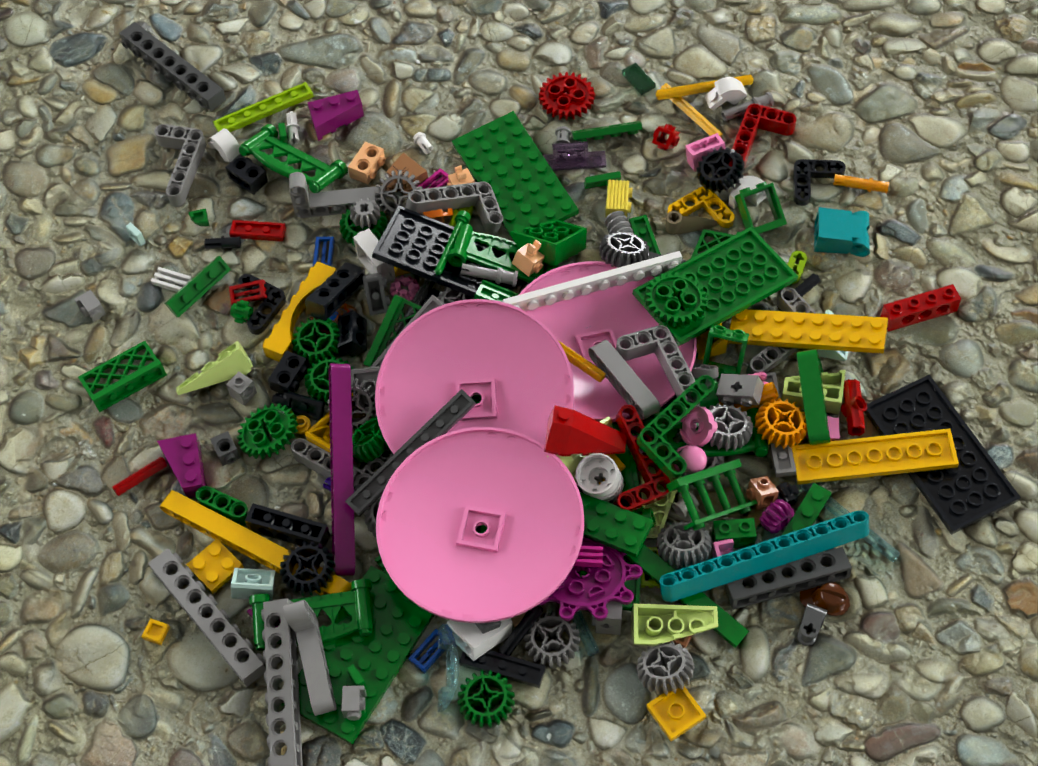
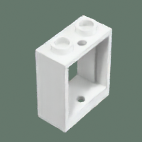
(365, 244)

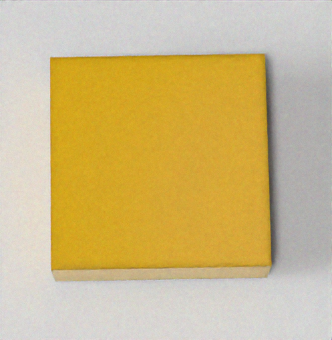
(155, 631)

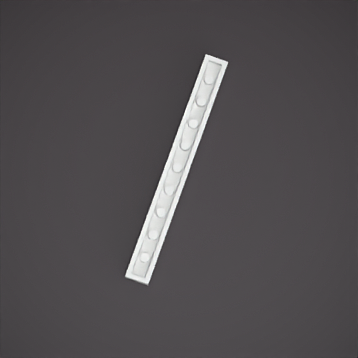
(595, 282)

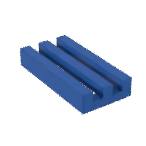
(324, 249)
(424, 668)

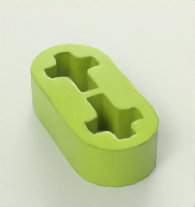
(799, 268)

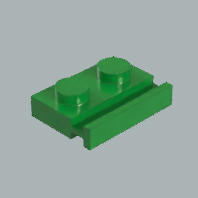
(493, 292)

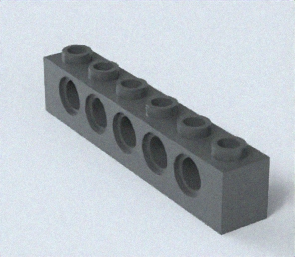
(799, 580)

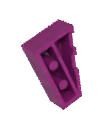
(334, 111)
(186, 461)

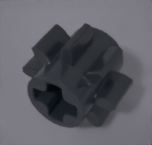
(788, 493)

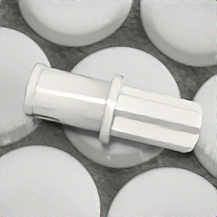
(292, 128)

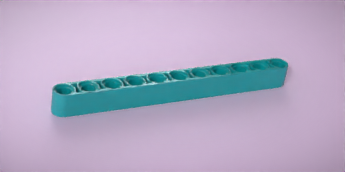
(764, 556)

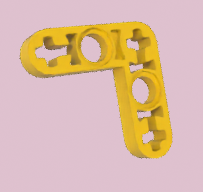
(704, 202)

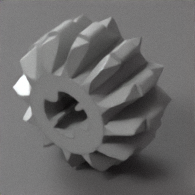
(365, 213)

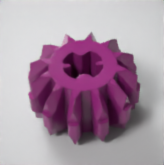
(777, 516)

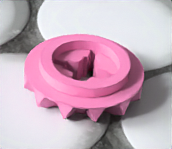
(412, 284)

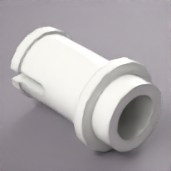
(424, 144)

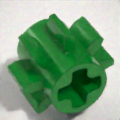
(241, 311)

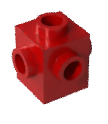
(661, 140)

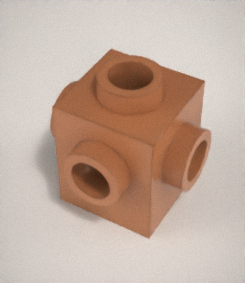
(763, 491)

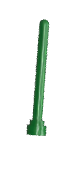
(461, 218)

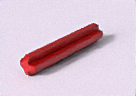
(139, 476)

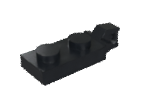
(301, 404)

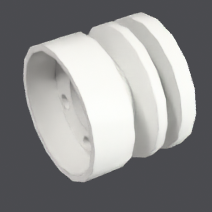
(593, 470)

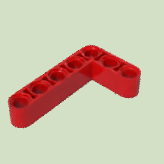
(761, 118)
(642, 463)

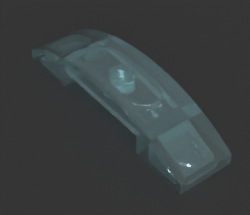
(447, 641)

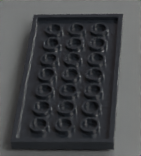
(416, 246)
(956, 494)

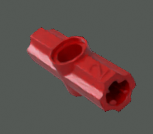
(853, 407)

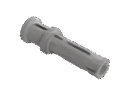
(739, 110)
(498, 275)

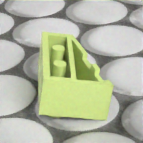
(832, 389)

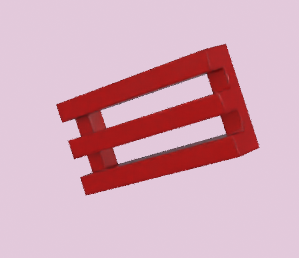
(261, 290)

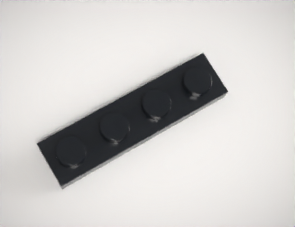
(508, 666)

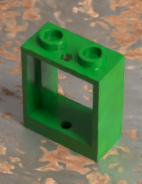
(773, 202)
(732, 335)

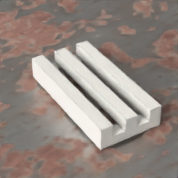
(171, 276)

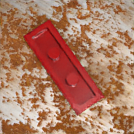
(258, 230)

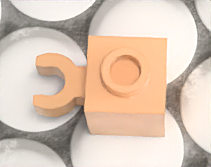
(460, 177)
(529, 259)

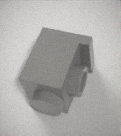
(90, 306)
(353, 701)

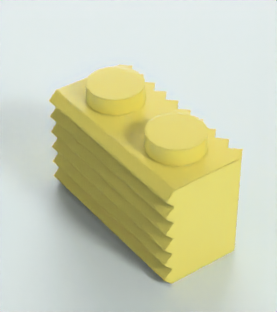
(617, 197)

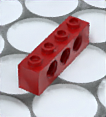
(921, 307)

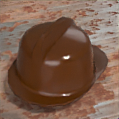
(828, 596)

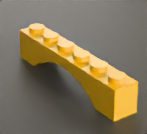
(282, 332)

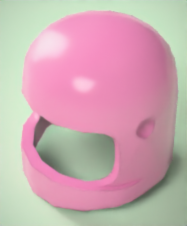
(694, 458)

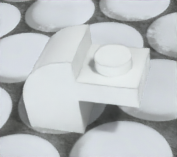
(725, 90)
(225, 144)
(747, 181)

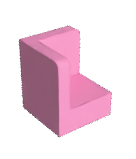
(722, 547)

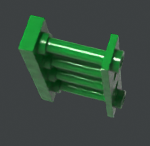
(713, 475)

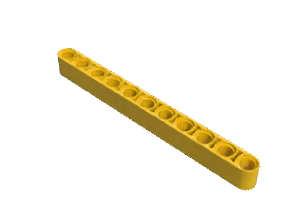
(237, 537)

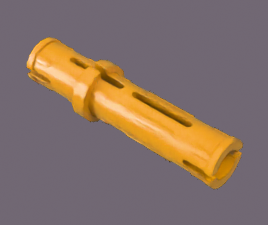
(860, 183)

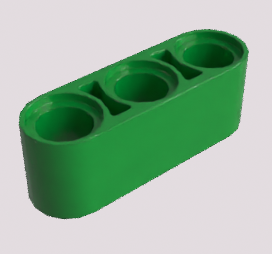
(217, 499)

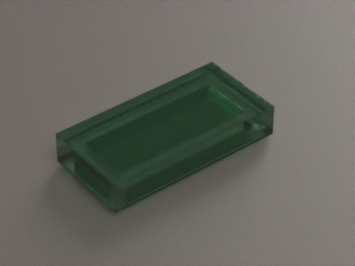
(638, 78)

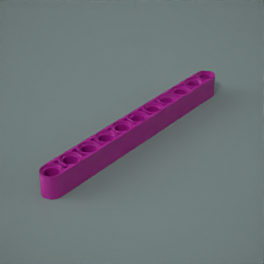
(341, 469)

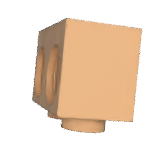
(366, 163)

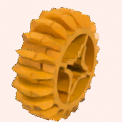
(783, 418)

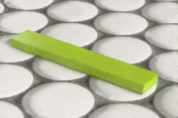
(264, 108)

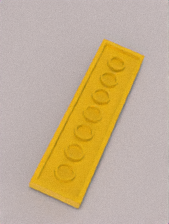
(812, 330)
(875, 456)

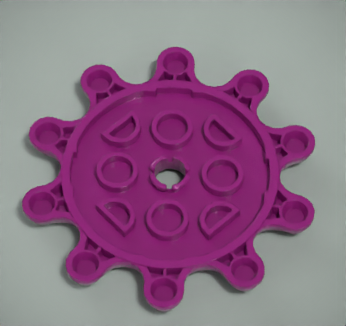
(597, 587)

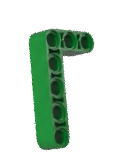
(813, 396)
(671, 421)

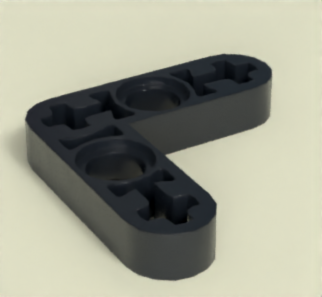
(810, 172)
(271, 292)

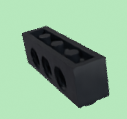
(335, 291)
(286, 526)

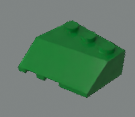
(557, 239)

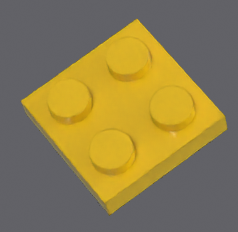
(214, 566)
(676, 712)

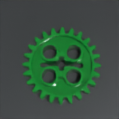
(675, 299)
(254, 437)

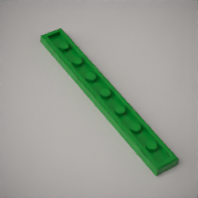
(656, 567)

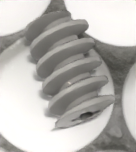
(618, 222)

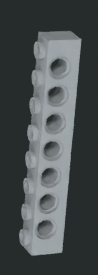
(246, 671)
(289, 694)

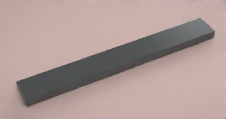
(438, 425)

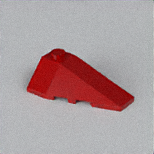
(576, 433)

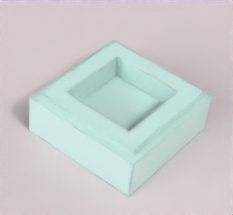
(135, 234)

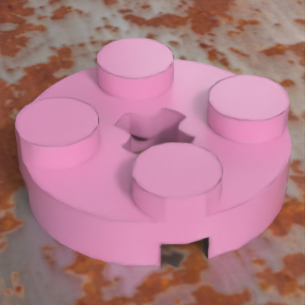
(706, 428)

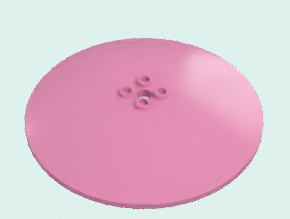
(610, 315)
(484, 351)
(470, 481)

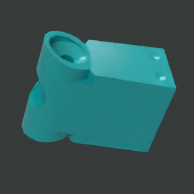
(842, 232)

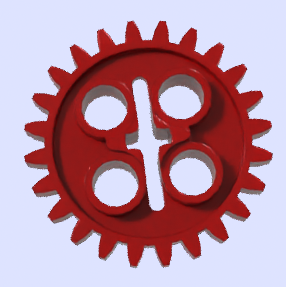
(566, 95)

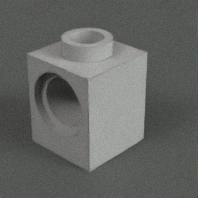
(241, 388)

